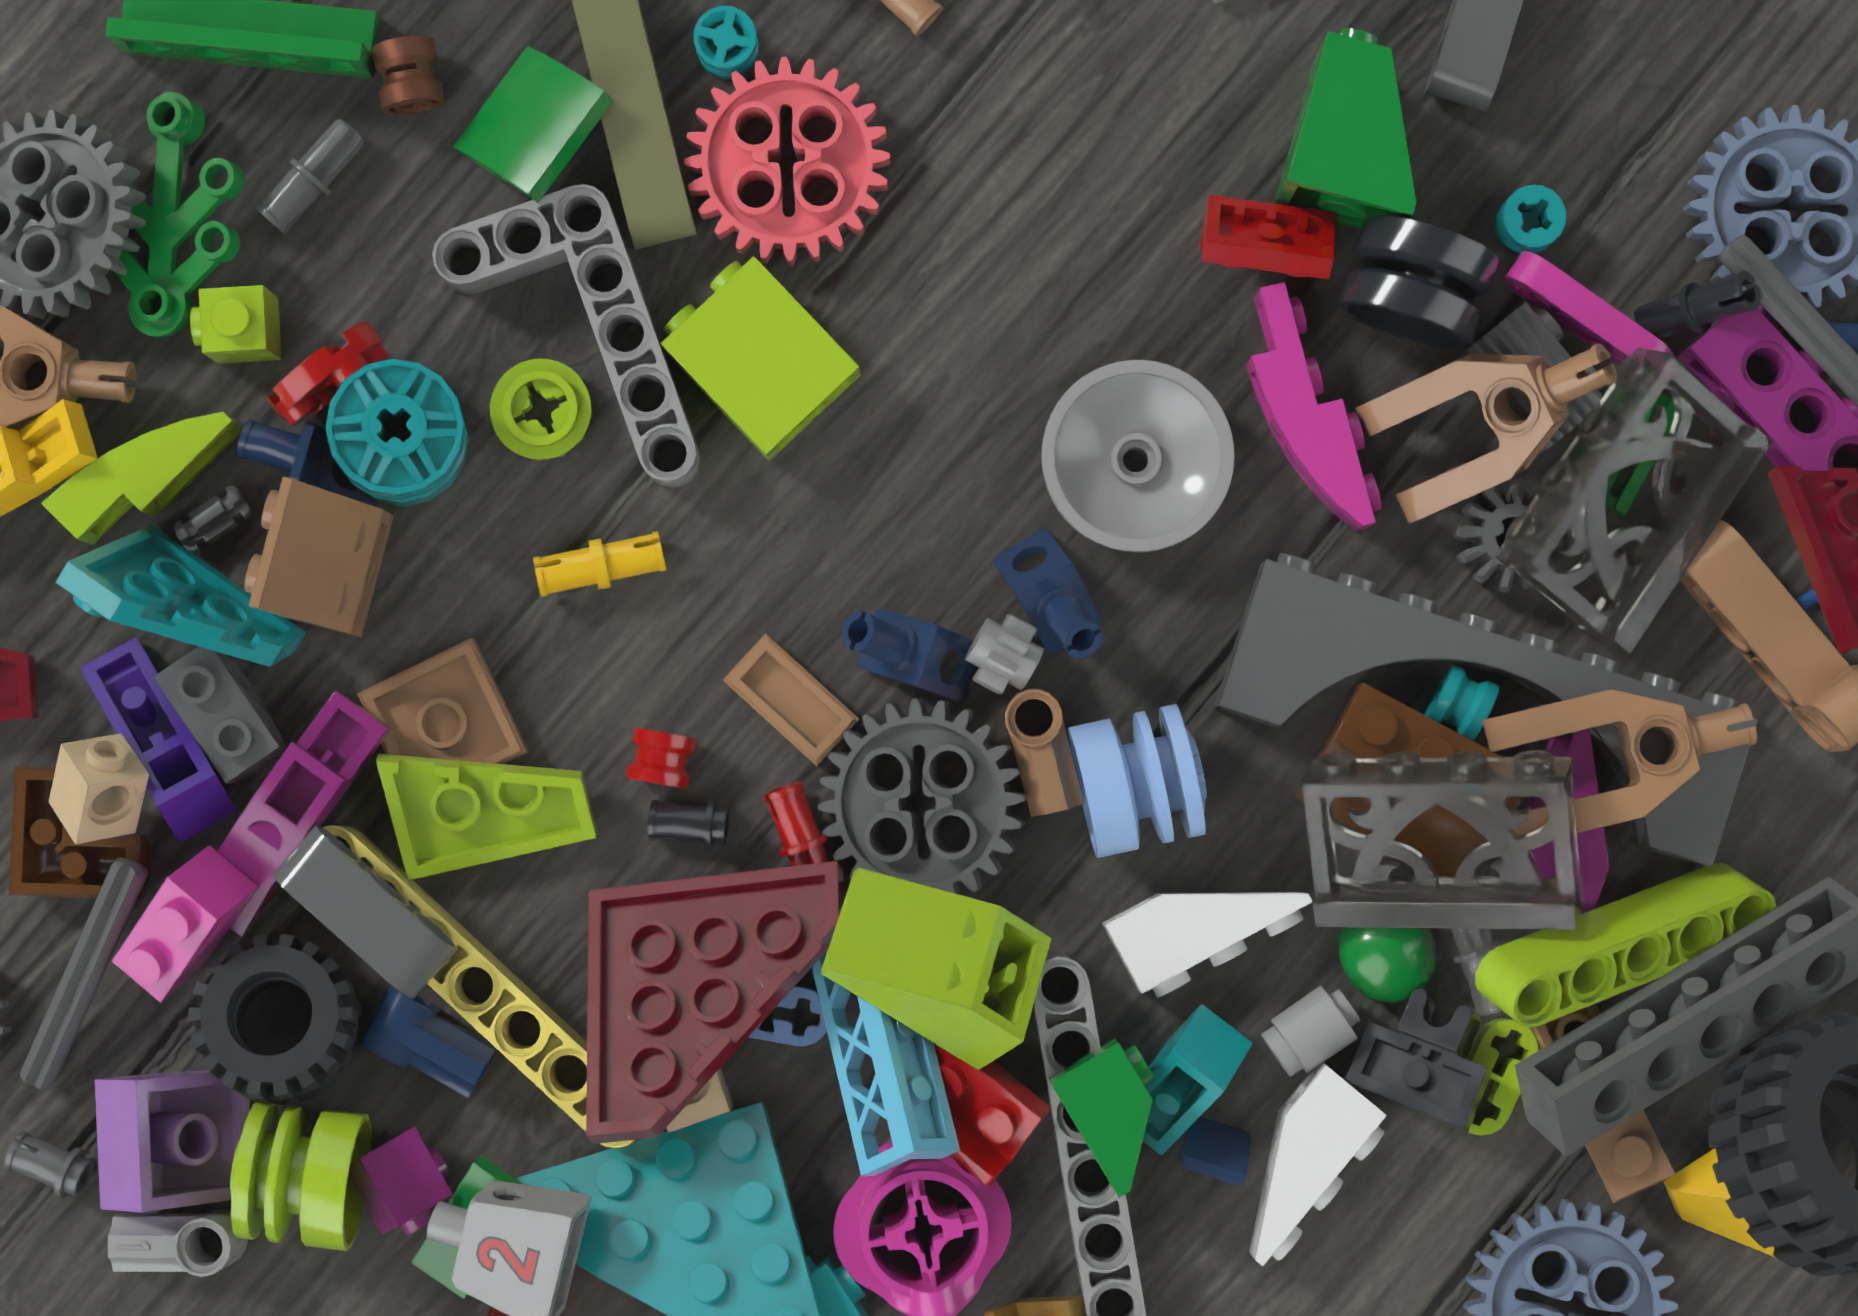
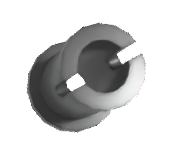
(50, 1164)

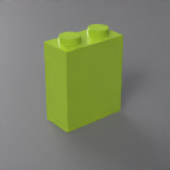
(759, 356)

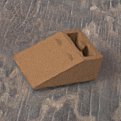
(318, 557)

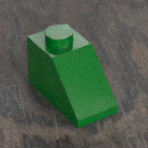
(1109, 1107)

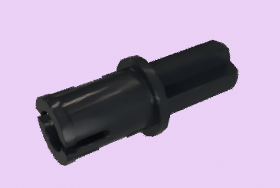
(1699, 306)

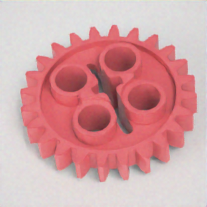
(842, 159)

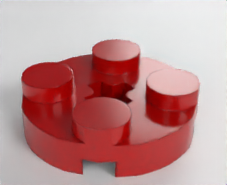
(318, 378)

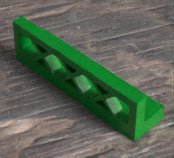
(250, 34)

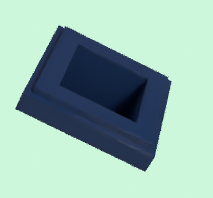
(1216, 1151)

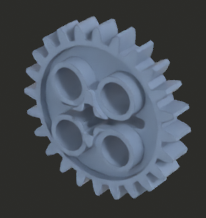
(1787, 155)
(1584, 1252)

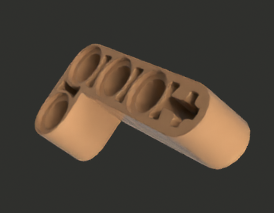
(1776, 638)

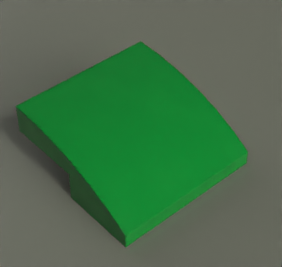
(533, 123)

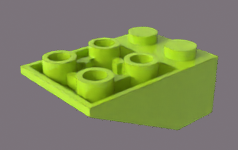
(938, 963)

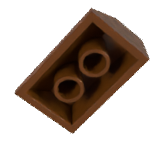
(1378, 725)

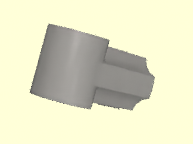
(171, 1242)

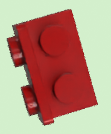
(1268, 237)
(989, 1114)

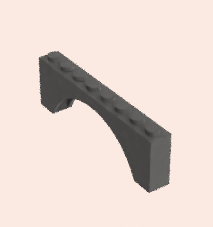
(1316, 631)

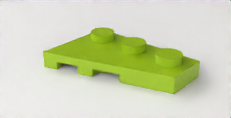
(480, 812)

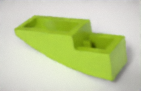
(140, 473)

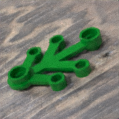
(171, 224)

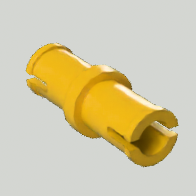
(599, 564)

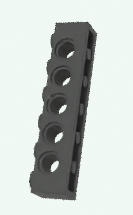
(1692, 1018)

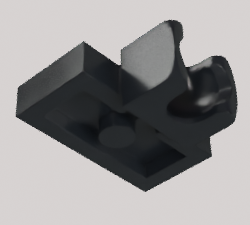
(1424, 1064)

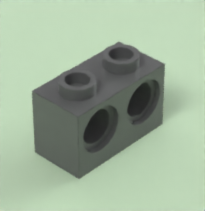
(223, 714)

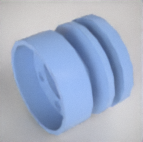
(1138, 780)

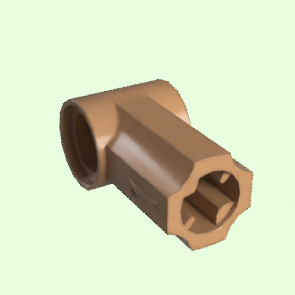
(1045, 758)

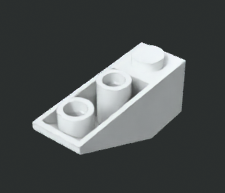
(1182, 929)
(1311, 1144)

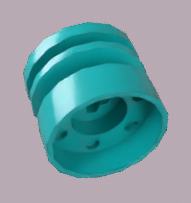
(397, 470)

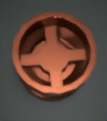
(408, 75)

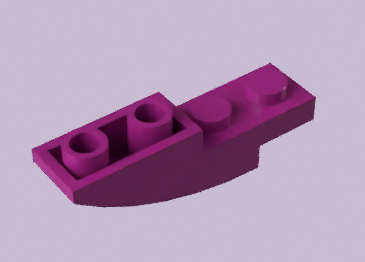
(299, 795)

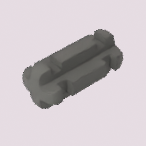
(213, 519)

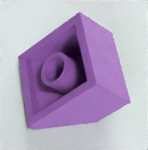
(166, 1139)

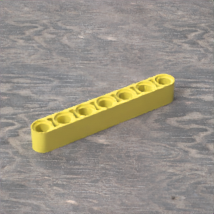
(508, 991)

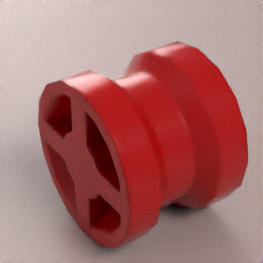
(661, 758)

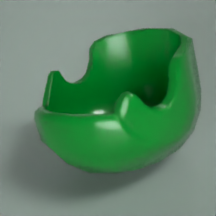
(1387, 961)

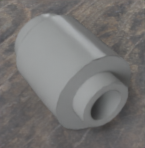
(1311, 1030)

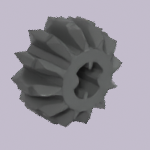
(1484, 533)

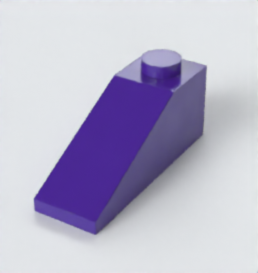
(178, 770)

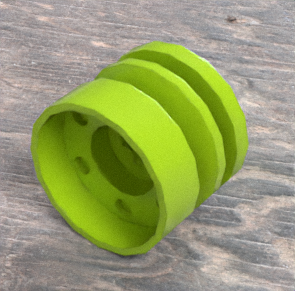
(287, 1174)

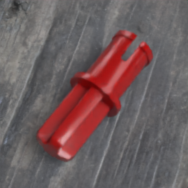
(796, 825)

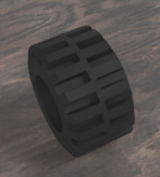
(234, 986)

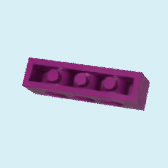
(1720, 362)

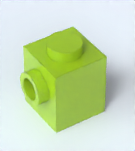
(237, 324)

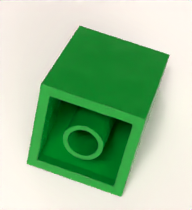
(1350, 135)

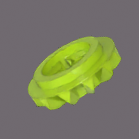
(512, 400)

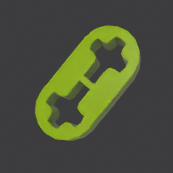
(1506, 1086)

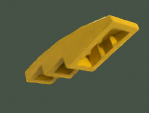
(43, 454)

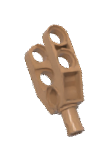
(66, 374)
(1518, 436)
(1632, 716)

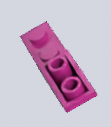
(1315, 438)

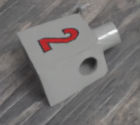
(514, 1245)

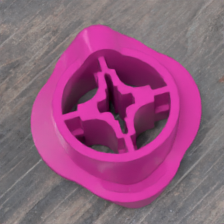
(934, 1289)

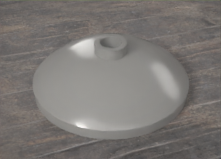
(1144, 410)

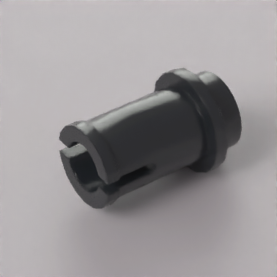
(688, 823)

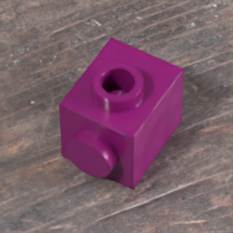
(401, 1182)

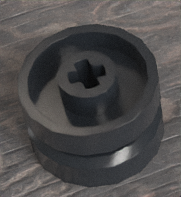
(1417, 282)

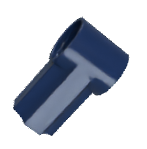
(416, 1035)

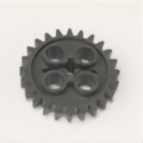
(50, 217)
(980, 800)

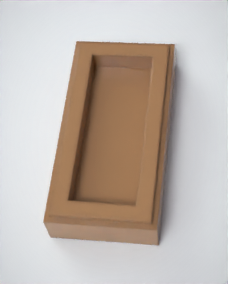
(791, 699)

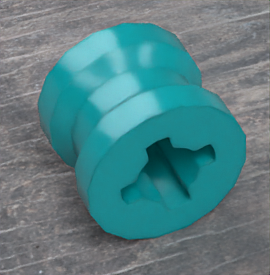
(727, 29)
(1522, 230)
(1462, 702)

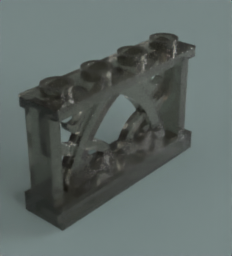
(1575, 499)
(1378, 900)

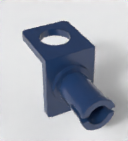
(304, 455)
(1053, 596)
(908, 651)

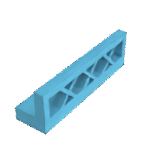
(904, 1088)

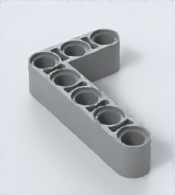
(604, 309)

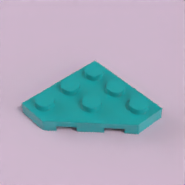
(175, 594)

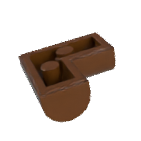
(45, 856)

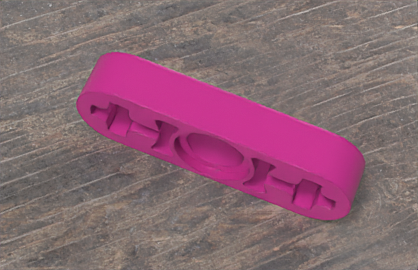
(1578, 308)

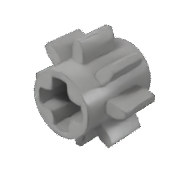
(1004, 654)

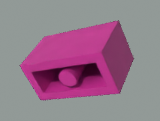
(184, 923)

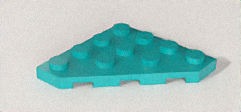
(694, 1220)

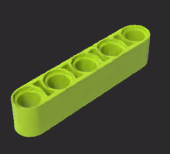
(1619, 945)

